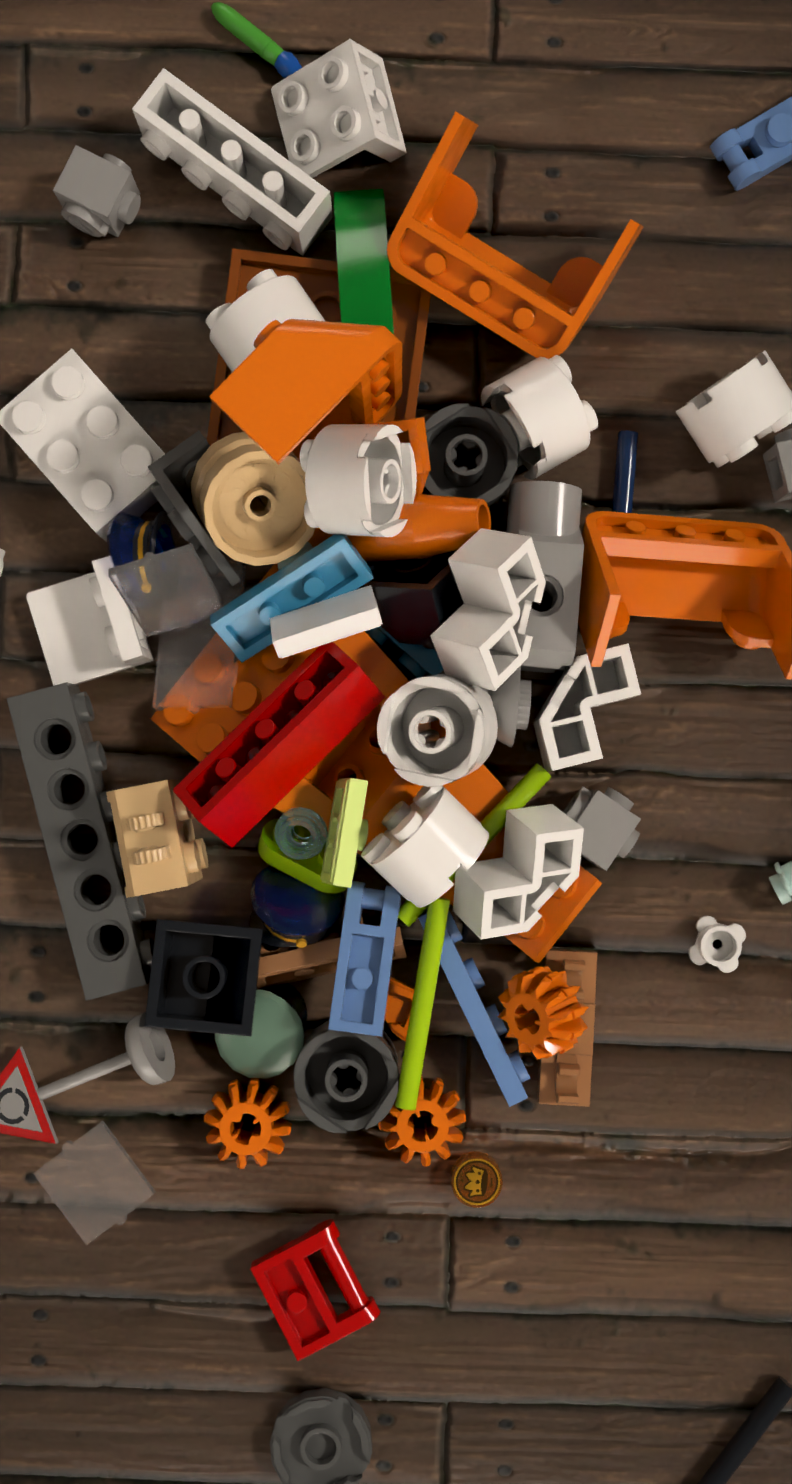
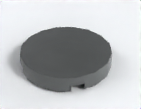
(321, 1439)

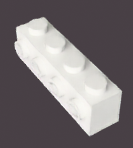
(233, 163)

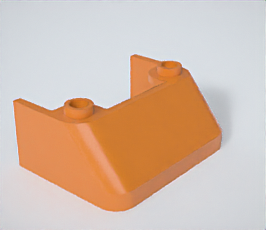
(450, 263)
(311, 378)
(688, 573)

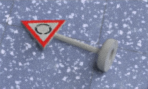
(22, 1102)

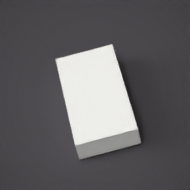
(325, 622)

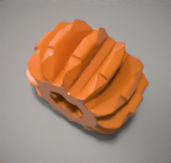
(542, 1012)
(443, 1119)
(242, 1142)

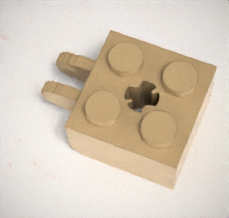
(156, 838)

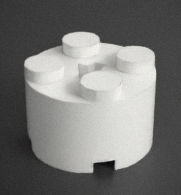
(267, 299)
(738, 408)
(543, 413)
(358, 479)
(417, 750)
(426, 845)

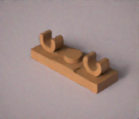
(311, 961)
(567, 1076)

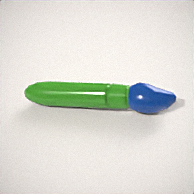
(255, 39)

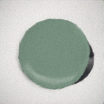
(275, 1037)

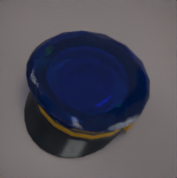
(133, 537)
(291, 910)

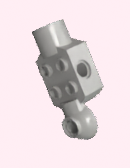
(552, 518)

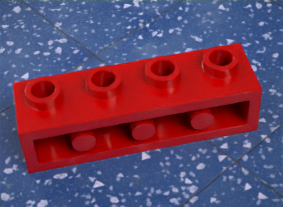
(278, 743)

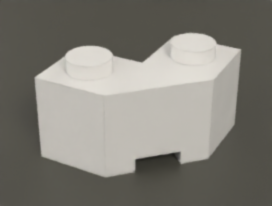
(497, 583)
(566, 722)
(538, 858)

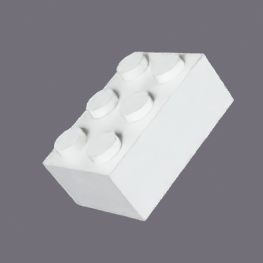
(84, 442)

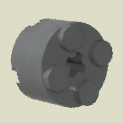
(475, 435)
(352, 1103)

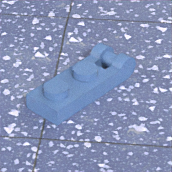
(767, 137)
(364, 961)

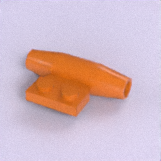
(434, 521)

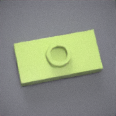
(346, 832)

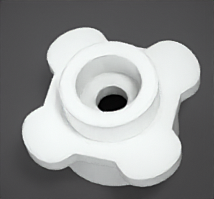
(727, 955)

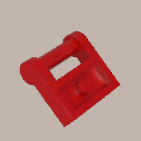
(299, 1297)

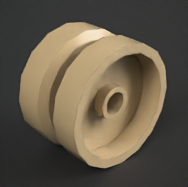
(243, 528)

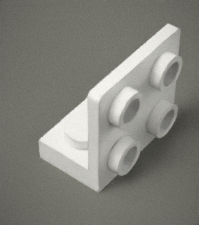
(338, 110)
(87, 628)

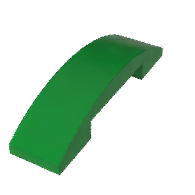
(363, 258)

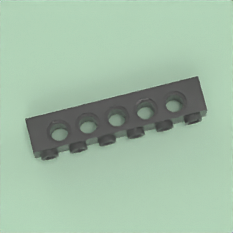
(34, 721)

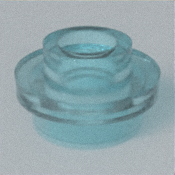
(294, 845)

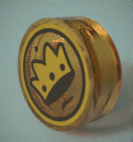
(476, 1179)

